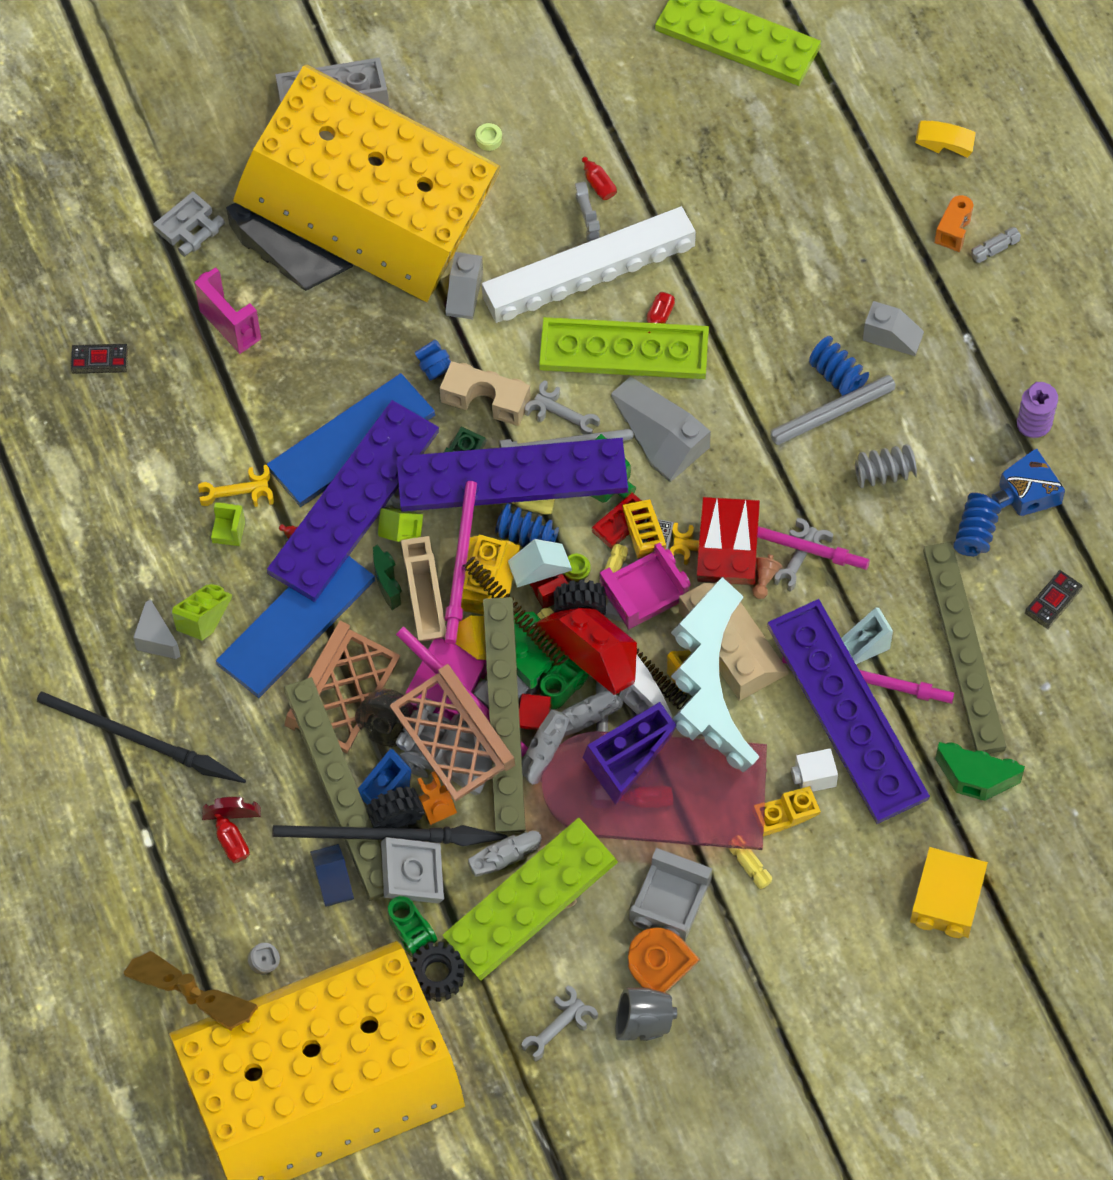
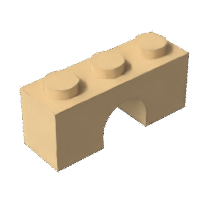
(465, 383)

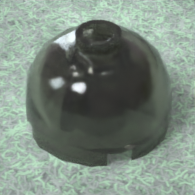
(379, 719)

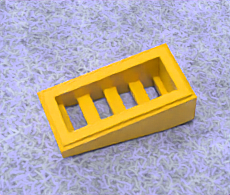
(643, 549)

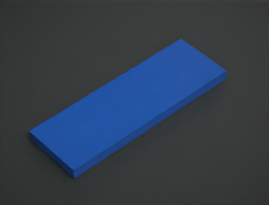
(315, 461)
(290, 629)

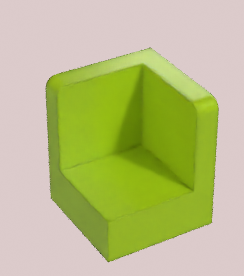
(228, 524)
(399, 525)

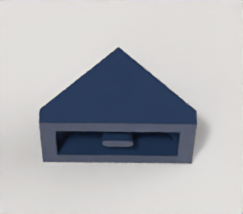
(332, 875)

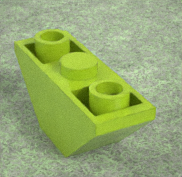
(201, 611)

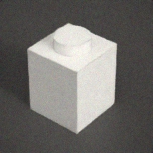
(815, 770)

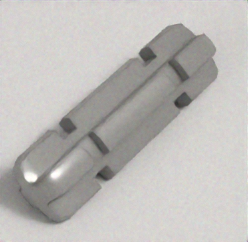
(995, 244)
(404, 740)

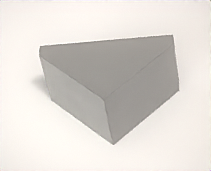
(153, 634)

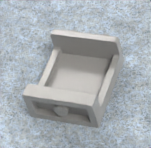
(671, 894)

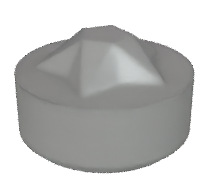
(263, 958)

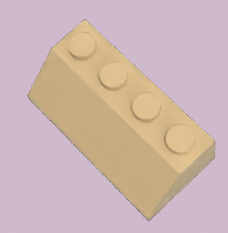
(744, 654)

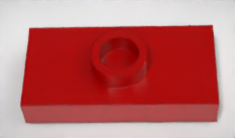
(613, 526)

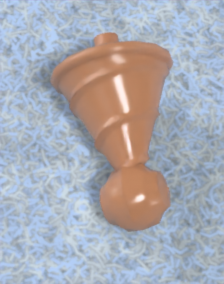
(766, 571)

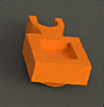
(436, 800)

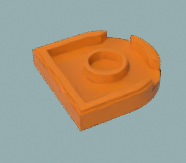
(659, 958)

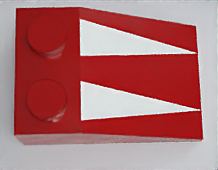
(728, 540)

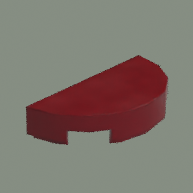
(231, 808)

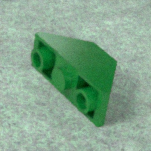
(977, 772)

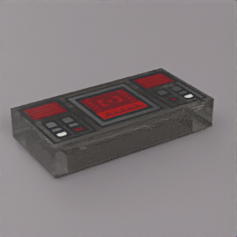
(99, 358)
(1053, 599)

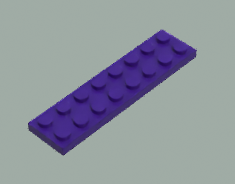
(513, 474)
(351, 502)
(848, 711)

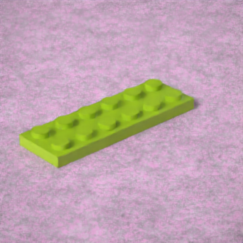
(740, 37)
(624, 348)
(530, 898)

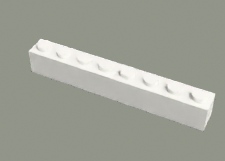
(588, 264)

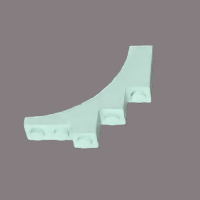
(699, 676)

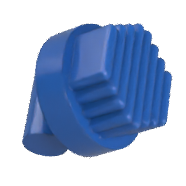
(433, 359)

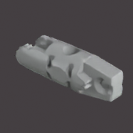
(591, 711)
(544, 745)
(504, 853)

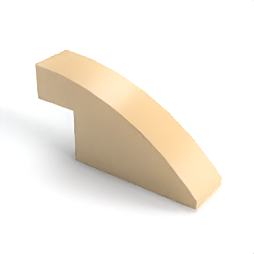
(423, 588)

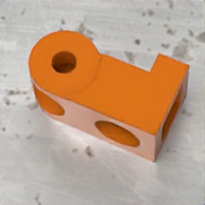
(950, 229)

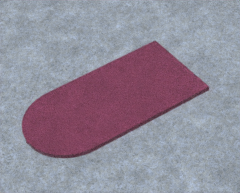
(680, 797)

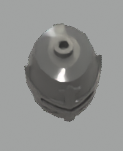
(644, 1014)

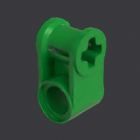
(564, 678)
(412, 930)

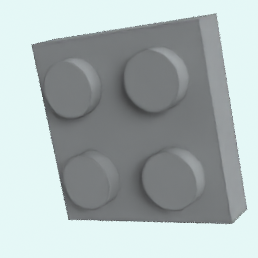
(462, 759)
(412, 870)

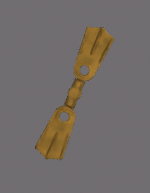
(220, 1006)

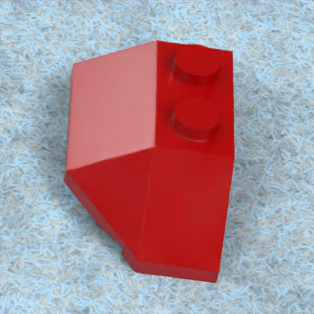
(594, 646)

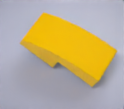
(941, 135)
(490, 555)
(790, 810)

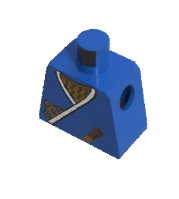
(1029, 486)

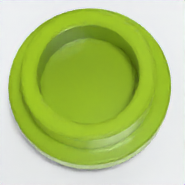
(580, 567)

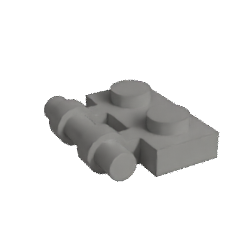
(183, 218)

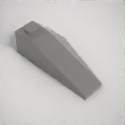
(663, 429)

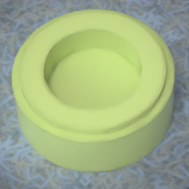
(488, 136)

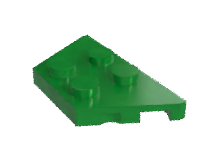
(529, 658)

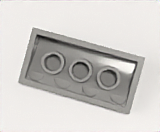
(361, 75)

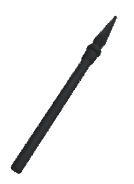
(202, 763)
(460, 835)

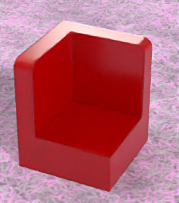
(545, 589)
(533, 710)

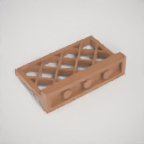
(330, 660)
(475, 720)

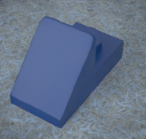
(387, 775)

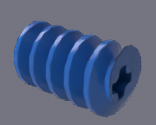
(835, 368)
(977, 525)
(522, 528)

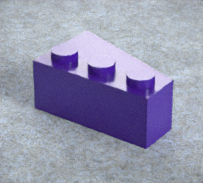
(627, 750)

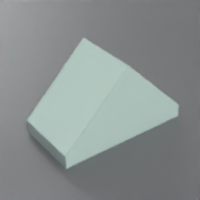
(538, 561)
(869, 637)

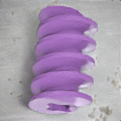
(1037, 410)

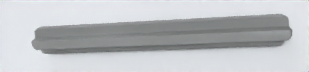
(832, 409)

